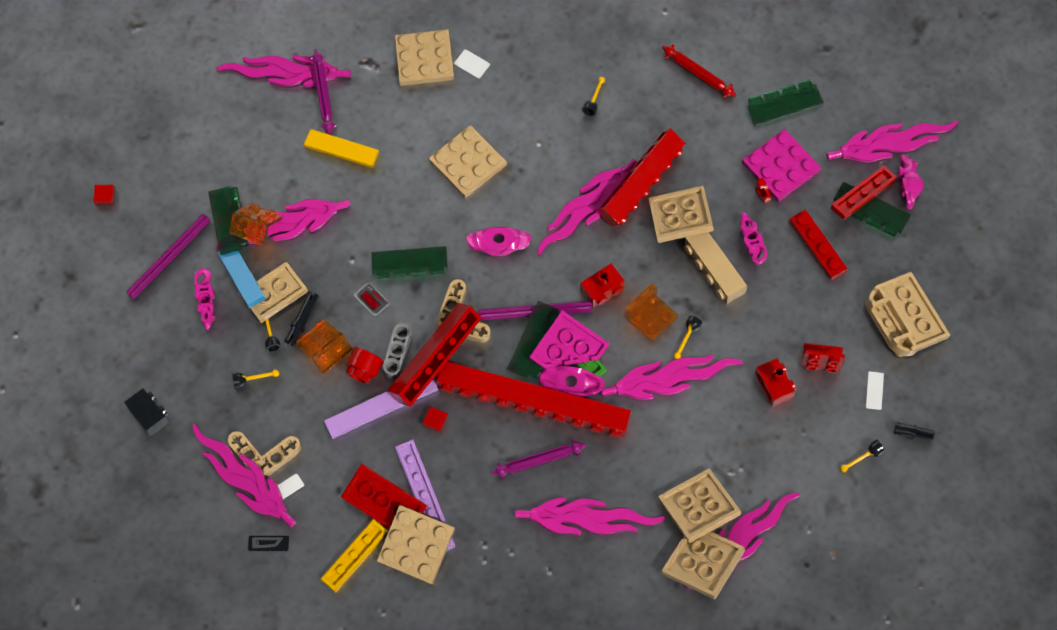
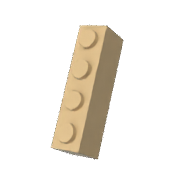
(716, 266)

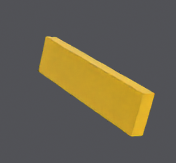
(341, 148)
(354, 555)

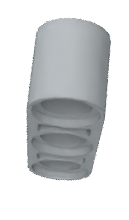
(397, 343)

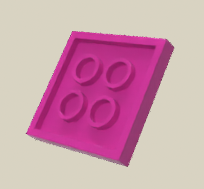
(781, 165)

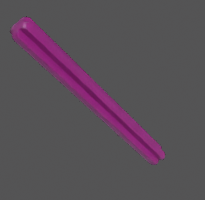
(138, 286)
(526, 311)

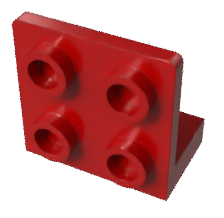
(822, 357)

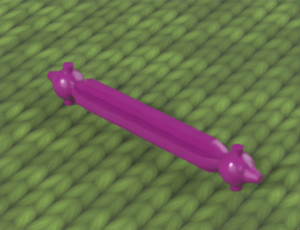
(322, 90)
(538, 459)

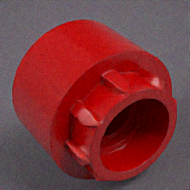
(363, 365)

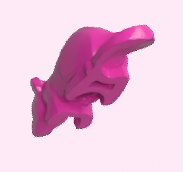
(911, 182)
(752, 239)
(205, 295)

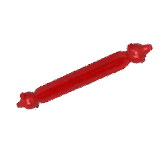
(699, 71)

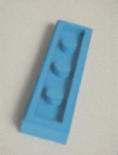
(242, 278)

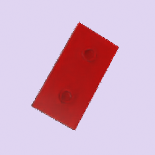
(379, 496)

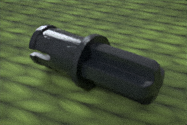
(914, 432)

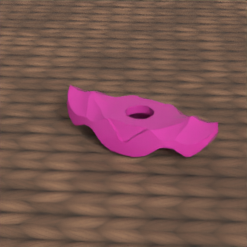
(513, 240)
(586, 384)

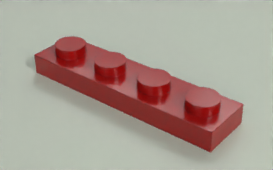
(863, 192)
(818, 244)

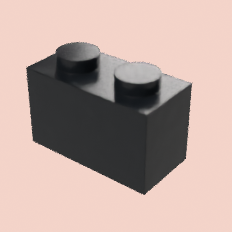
(146, 412)

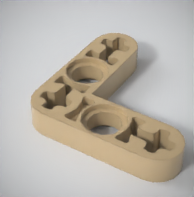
(450, 297)
(261, 460)

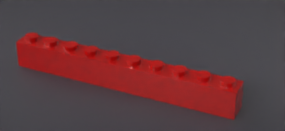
(534, 399)

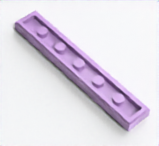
(367, 412)
(419, 481)

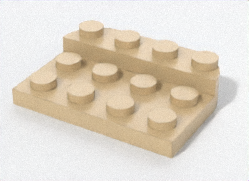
(905, 316)

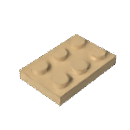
(280, 289)

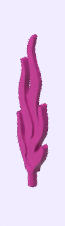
(281, 67)
(883, 140)
(586, 204)
(295, 223)
(636, 384)
(268, 499)
(577, 513)
(744, 532)

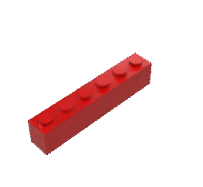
(641, 177)
(434, 354)

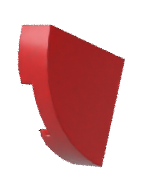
(762, 190)

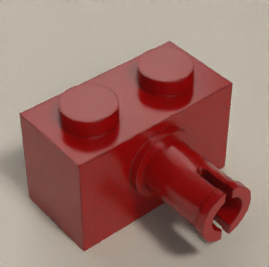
(602, 285)
(775, 382)

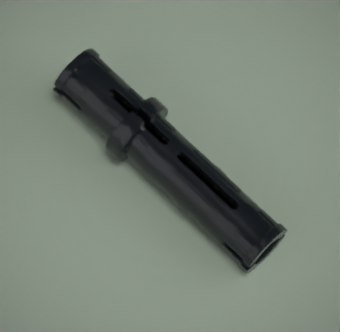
(299, 324)

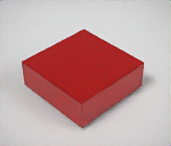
(103, 194)
(435, 419)

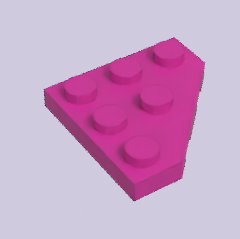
(568, 344)

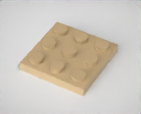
(424, 57)
(467, 161)
(681, 214)
(699, 505)
(416, 544)
(704, 563)

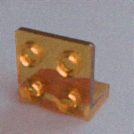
(253, 223)
(650, 313)
(324, 345)

